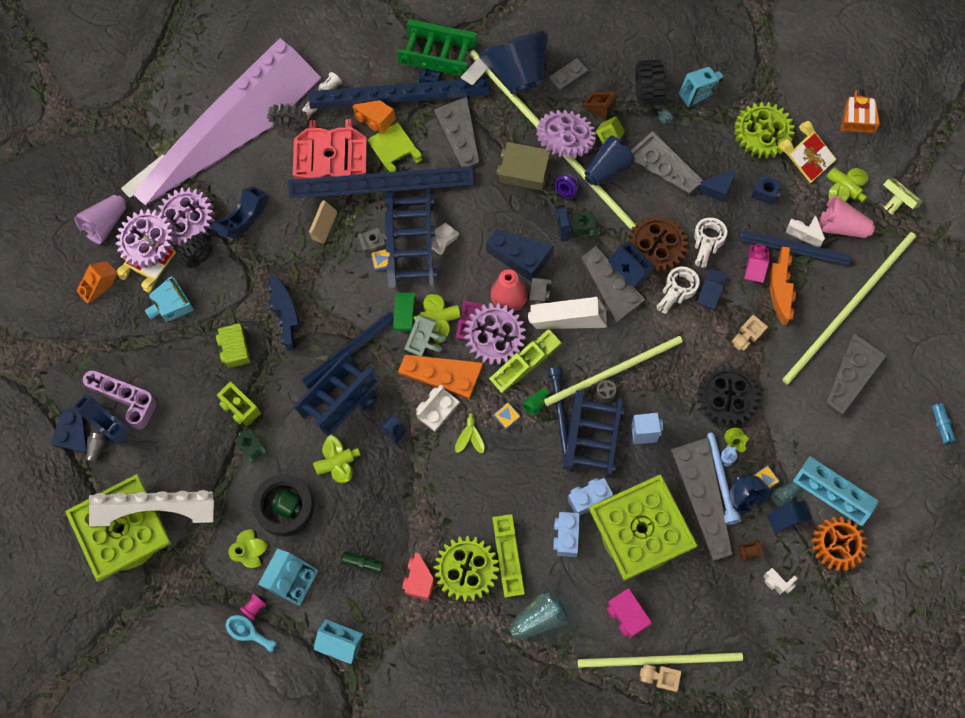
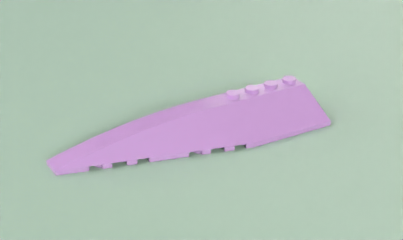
(232, 119)

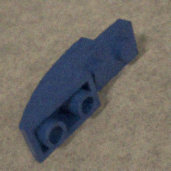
(284, 308)

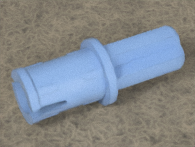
(729, 456)

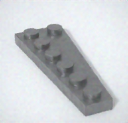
(700, 482)

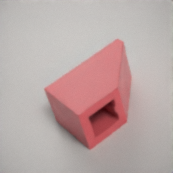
(420, 579)

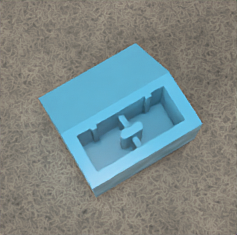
(288, 577)

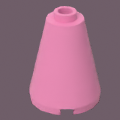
(845, 220)

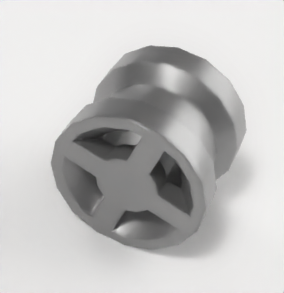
(606, 386)

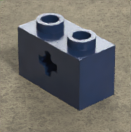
(631, 264)

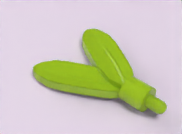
(470, 433)

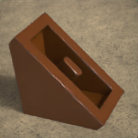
(601, 103)

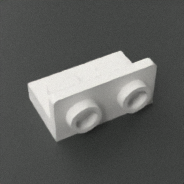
(436, 408)

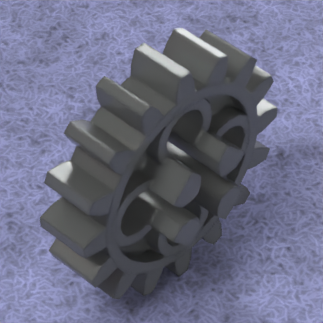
(287, 116)

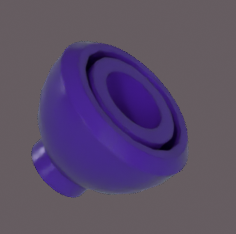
(567, 186)

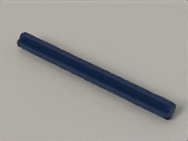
(796, 248)
(351, 348)

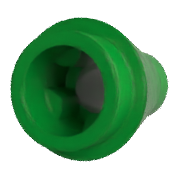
(536, 401)

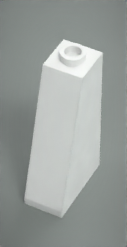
(569, 314)

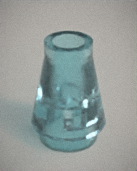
(785, 494)

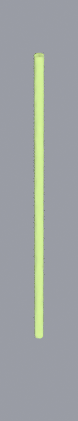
(573, 162)

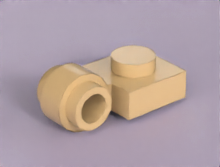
(751, 330)
(666, 678)

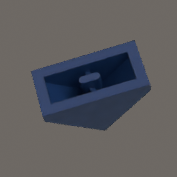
(717, 186)
(789, 516)

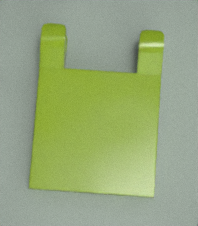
(393, 146)

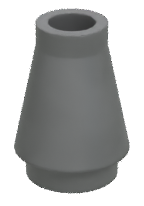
(95, 445)

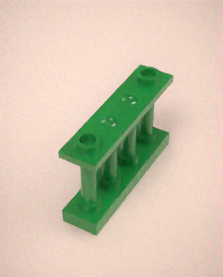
(440, 34)

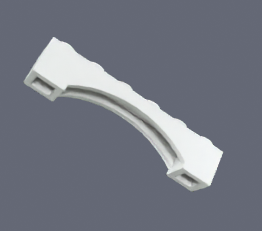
(109, 507)

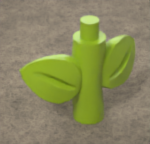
(848, 184)
(434, 308)
(336, 460)

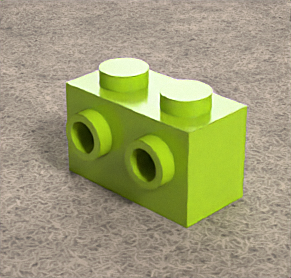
(238, 404)

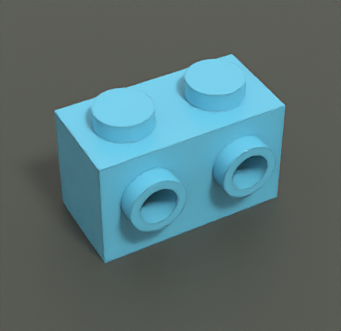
(342, 644)

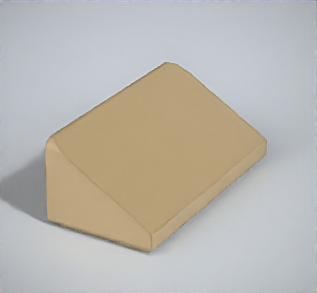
(322, 222)

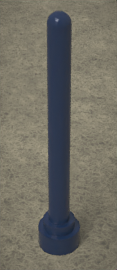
(555, 375)

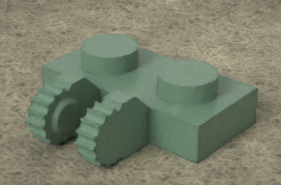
(420, 336)

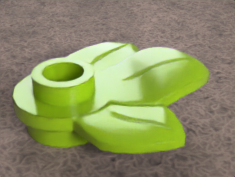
(250, 548)

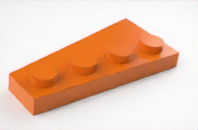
(455, 375)

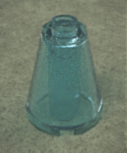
(538, 617)

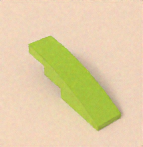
(525, 361)

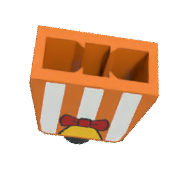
(860, 114)

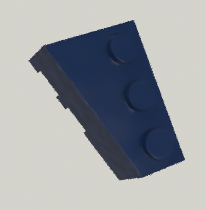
(519, 252)

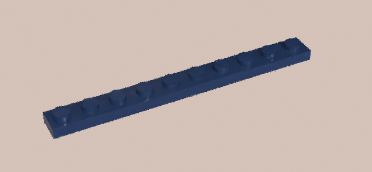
(397, 93)
(380, 182)

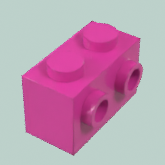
(628, 613)

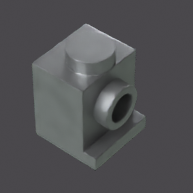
(371, 246)
(540, 291)

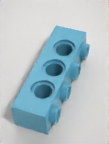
(836, 491)

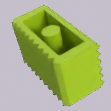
(233, 345)

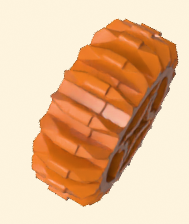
(843, 551)

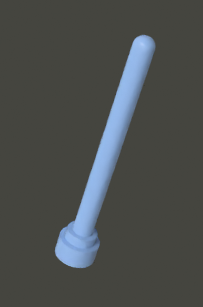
(731, 515)

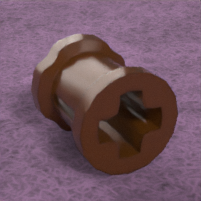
(750, 550)

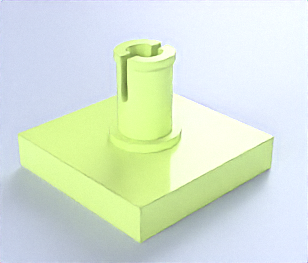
(901, 195)

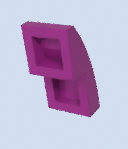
(467, 309)

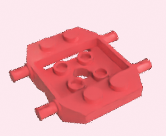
(326, 141)

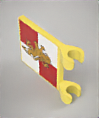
(810, 155)
(151, 273)

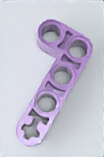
(118, 394)

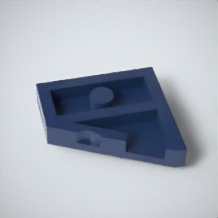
(564, 223)
(70, 432)

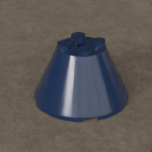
(520, 62)

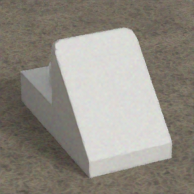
(811, 235)

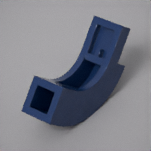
(243, 215)
(102, 419)

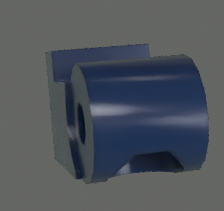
(393, 429)

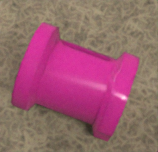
(253, 607)

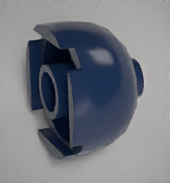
(747, 492)

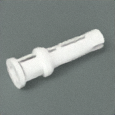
(330, 83)

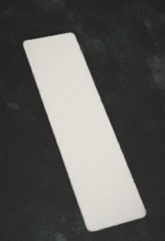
(474, 71)
(133, 184)

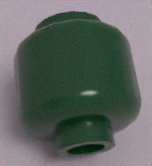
(286, 503)

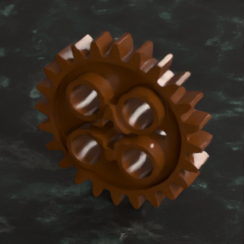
(672, 251)

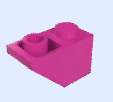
(757, 263)

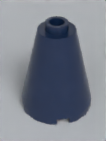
(608, 161)

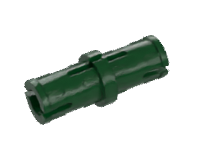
(362, 562)

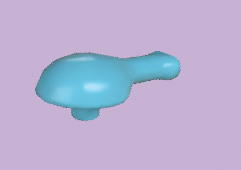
(243, 630)

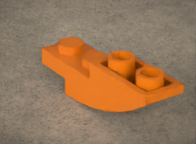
(780, 288)

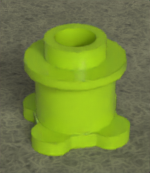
(736, 438)

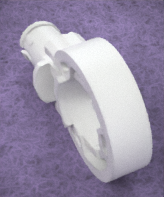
(707, 242)
(676, 291)

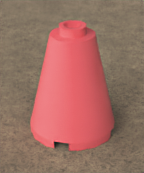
(509, 291)

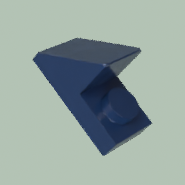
(711, 289)

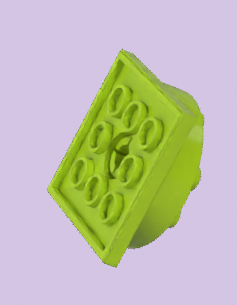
(644, 505)
(112, 552)

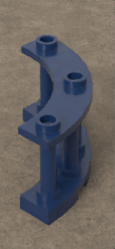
(393, 233)

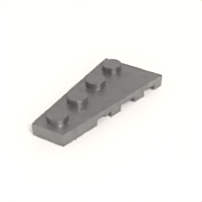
(458, 129)
(663, 162)
(618, 295)
(855, 370)

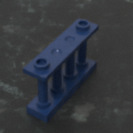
(346, 403)
(575, 440)

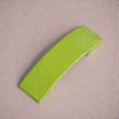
(508, 555)

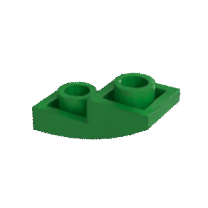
(404, 311)

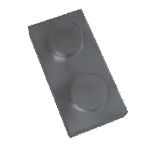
(568, 75)

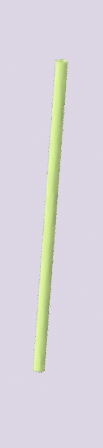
(848, 309)

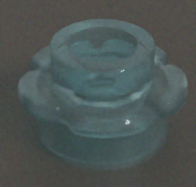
(665, 116)

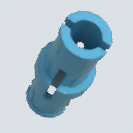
(943, 423)

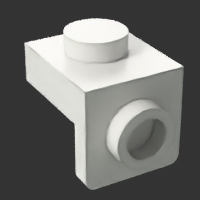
(443, 236)
(775, 582)

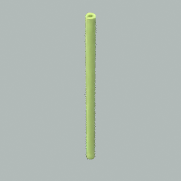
(612, 371)
(654, 660)

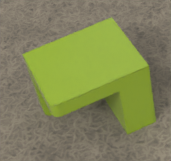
(610, 128)

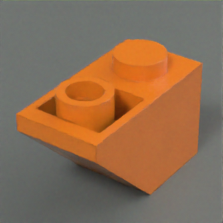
(375, 114)
(96, 281)

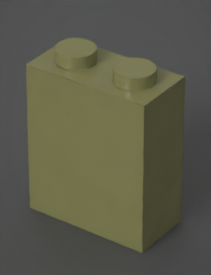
(523, 166)

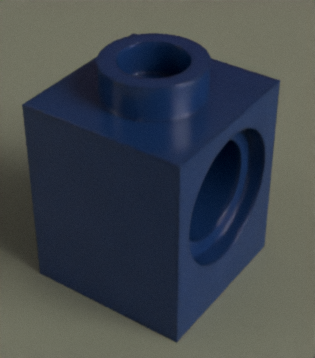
(764, 196)

